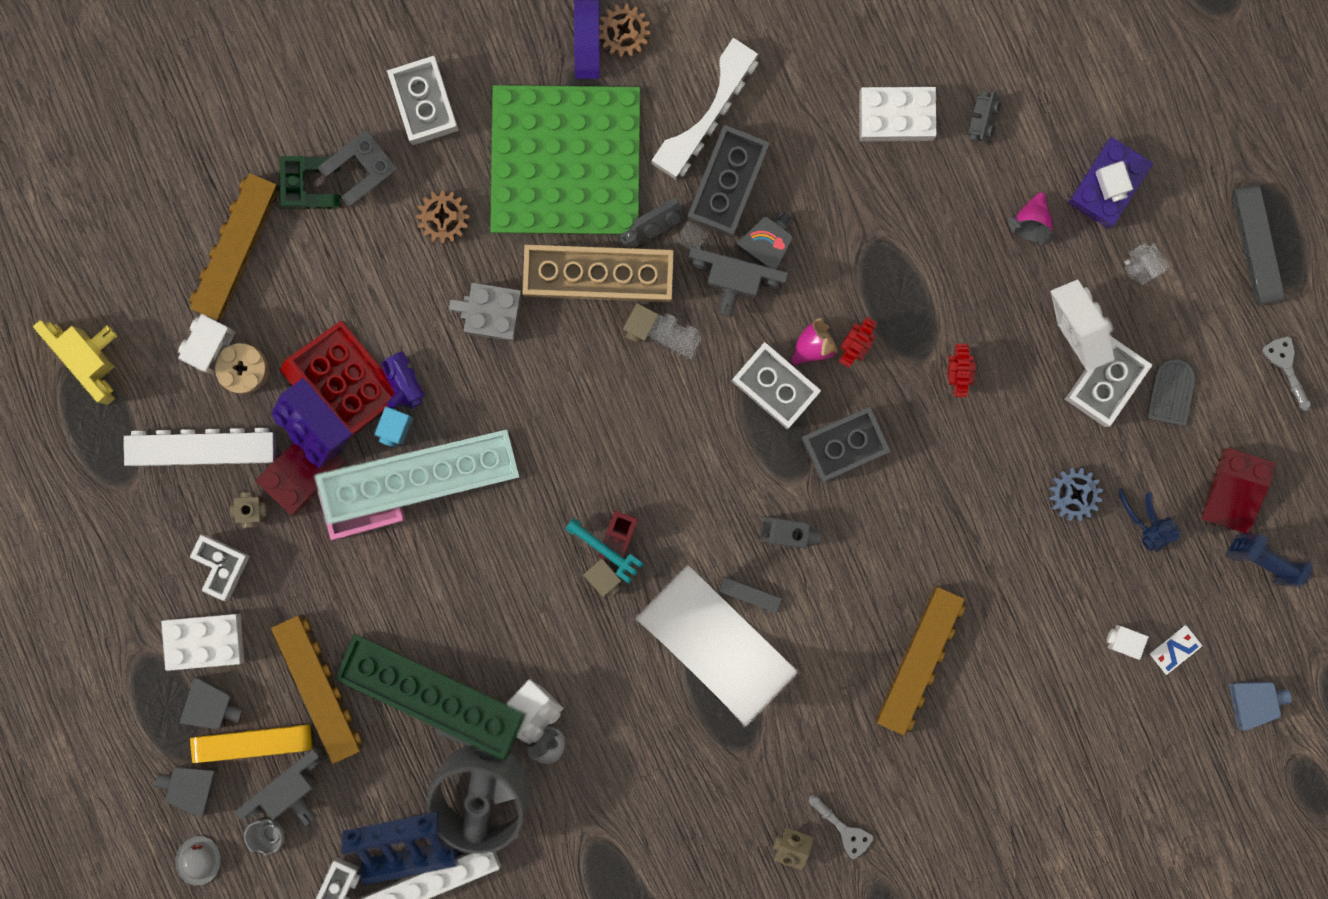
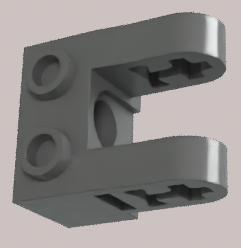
(369, 157)

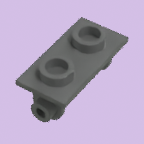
(988, 108)

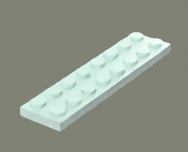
(416, 476)

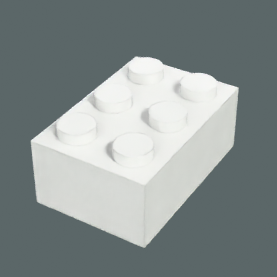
(422, 100)
(897, 113)
(1083, 325)
(776, 385)
(1107, 388)
(203, 642)

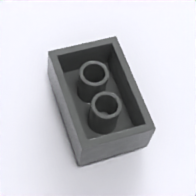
(845, 444)

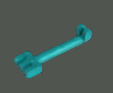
(624, 564)

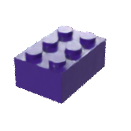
(1088, 195)
(310, 423)

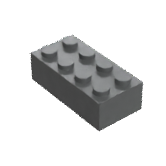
(728, 181)

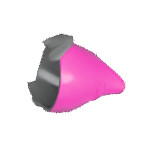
(1033, 221)

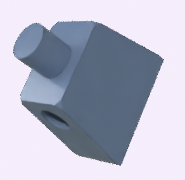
(1257, 703)

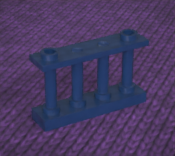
(1253, 548)
(402, 863)

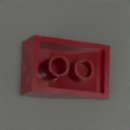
(292, 478)
(1238, 490)

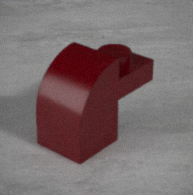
(619, 533)

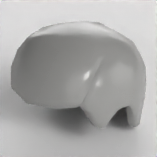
(548, 747)
(264, 836)

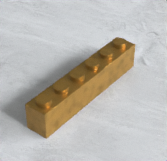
(234, 247)
(919, 661)
(317, 689)

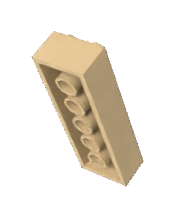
(598, 273)

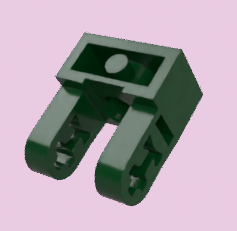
(292, 184)

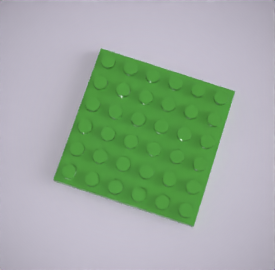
(564, 159)

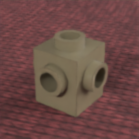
(257, 512)
(792, 848)

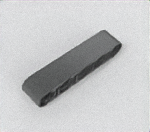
(1257, 245)

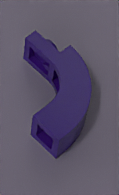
(586, 39)

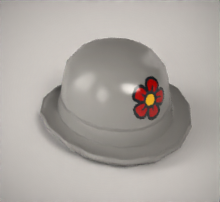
(198, 860)

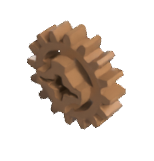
(633, 36)
(431, 216)

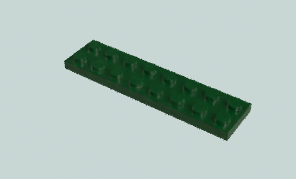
(430, 696)

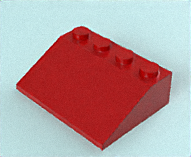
(342, 376)

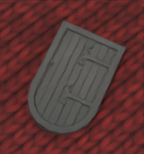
(1172, 393)

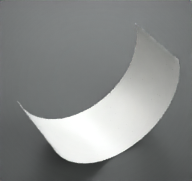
(717, 645)

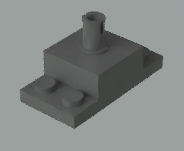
(734, 277)
(287, 791)

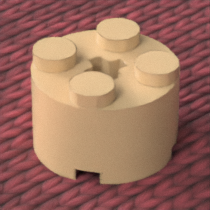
(232, 358)

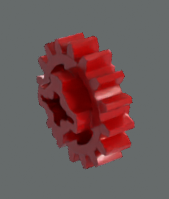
(857, 342)
(961, 370)

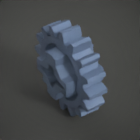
(1069, 484)

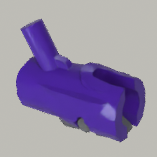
(403, 381)

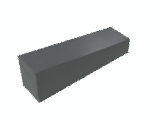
(750, 595)

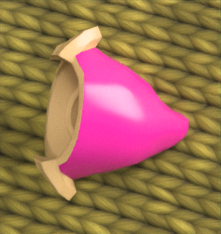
(814, 344)

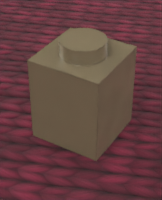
(639, 323)
(603, 578)

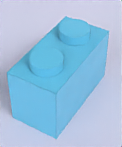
(393, 427)

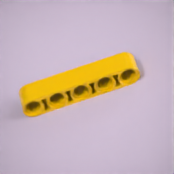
(251, 743)

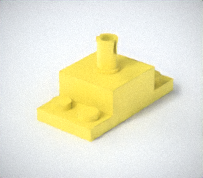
(82, 356)

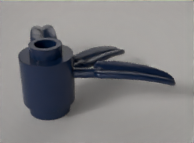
(1160, 533)

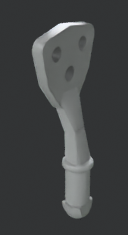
(1286, 365)
(846, 831)

